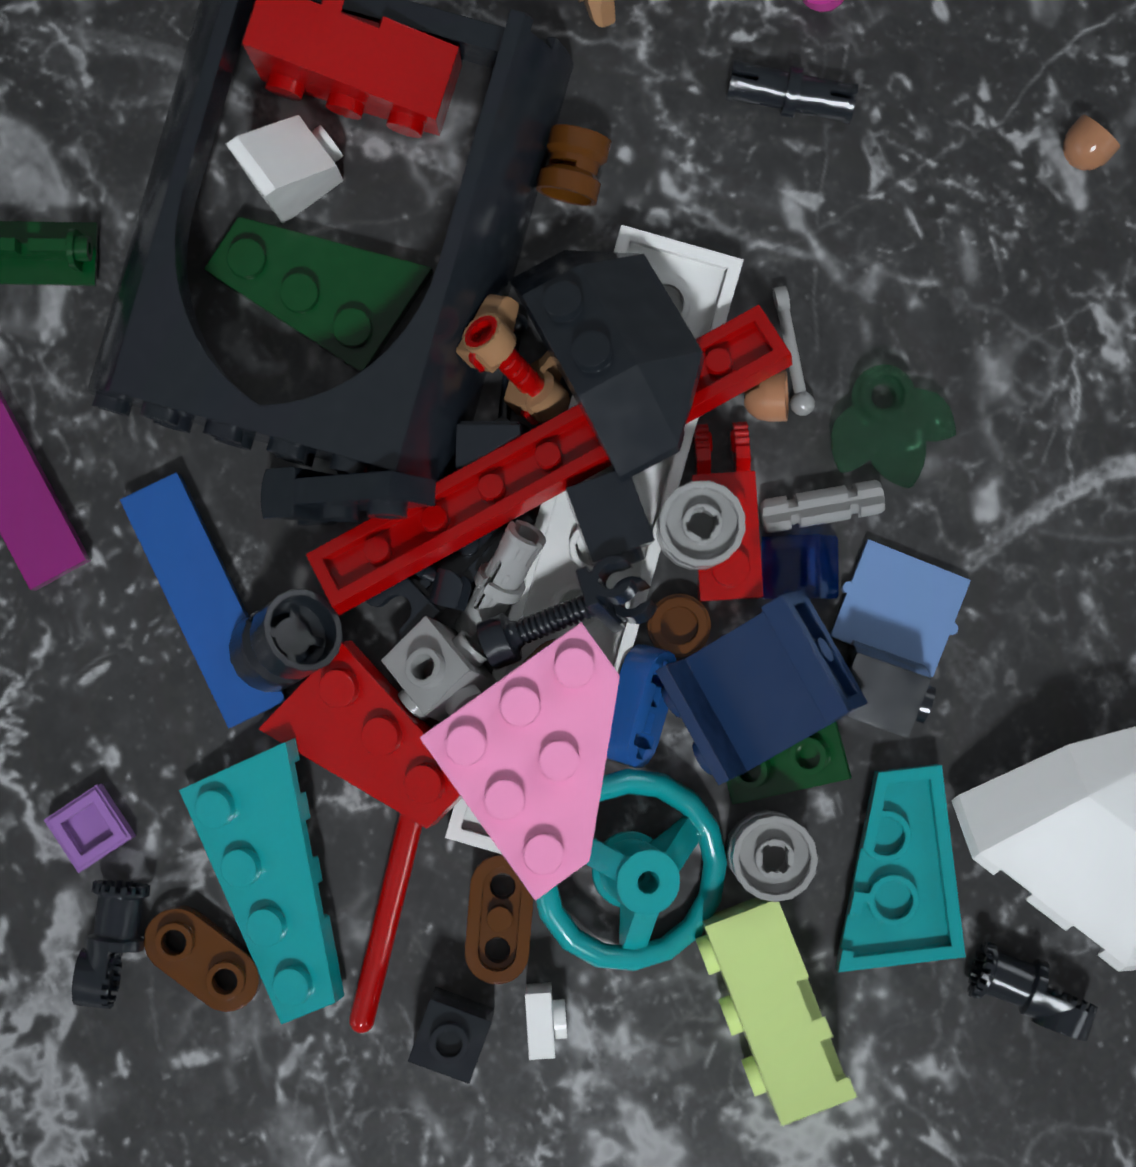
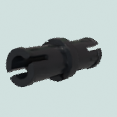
(792, 91)

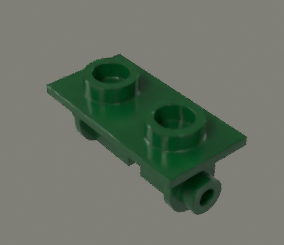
(48, 253)

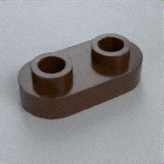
(499, 917)
(205, 953)

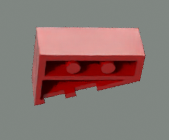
(353, 63)

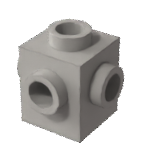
(438, 670)

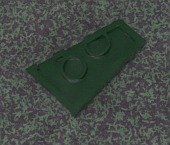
(320, 288)

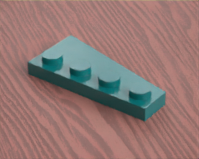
(264, 861)

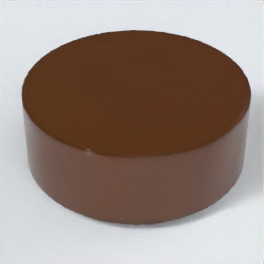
(679, 625)

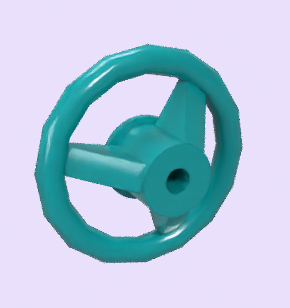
(645, 878)

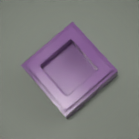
(89, 827)

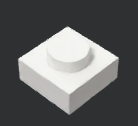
(544, 1020)

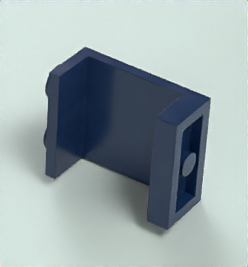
(760, 688)

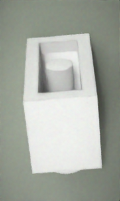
(288, 164)

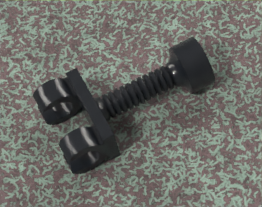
(505, 638)

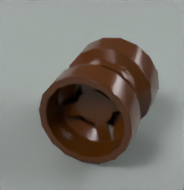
(573, 165)

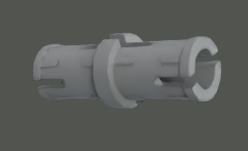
(502, 578)

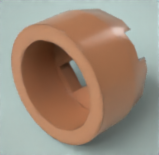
(1089, 144)
(769, 399)

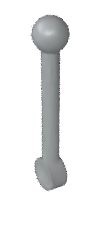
(802, 402)

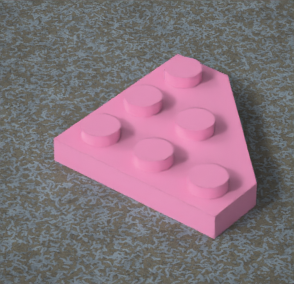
(536, 757)

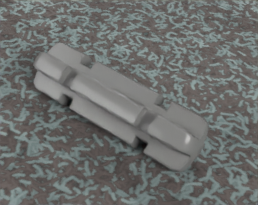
(822, 506)

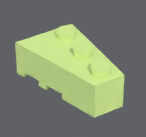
(774, 1009)

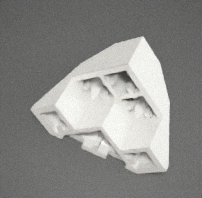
(1066, 837)

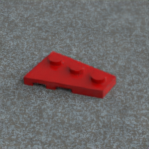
(363, 733)

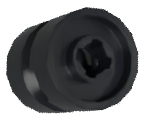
(285, 640)

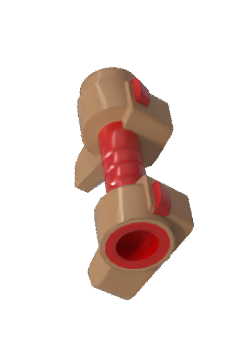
(490, 345)

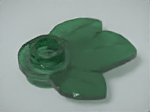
(890, 436)

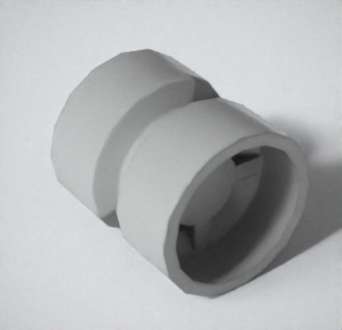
(700, 525)
(771, 855)

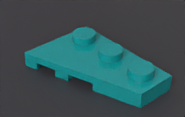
(904, 876)

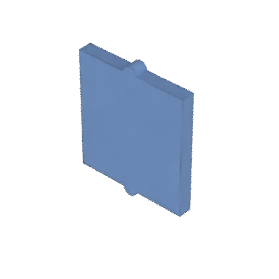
(900, 605)

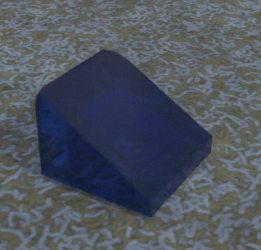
(799, 564)

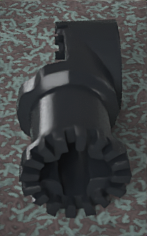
(114, 933)
(1027, 988)

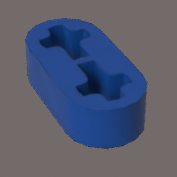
(639, 707)

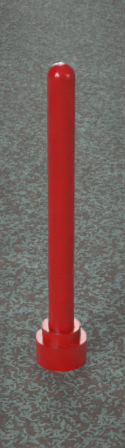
(385, 924)

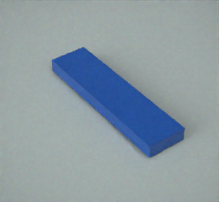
(196, 590)

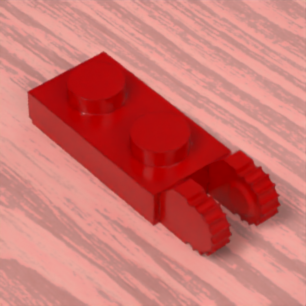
(742, 572)

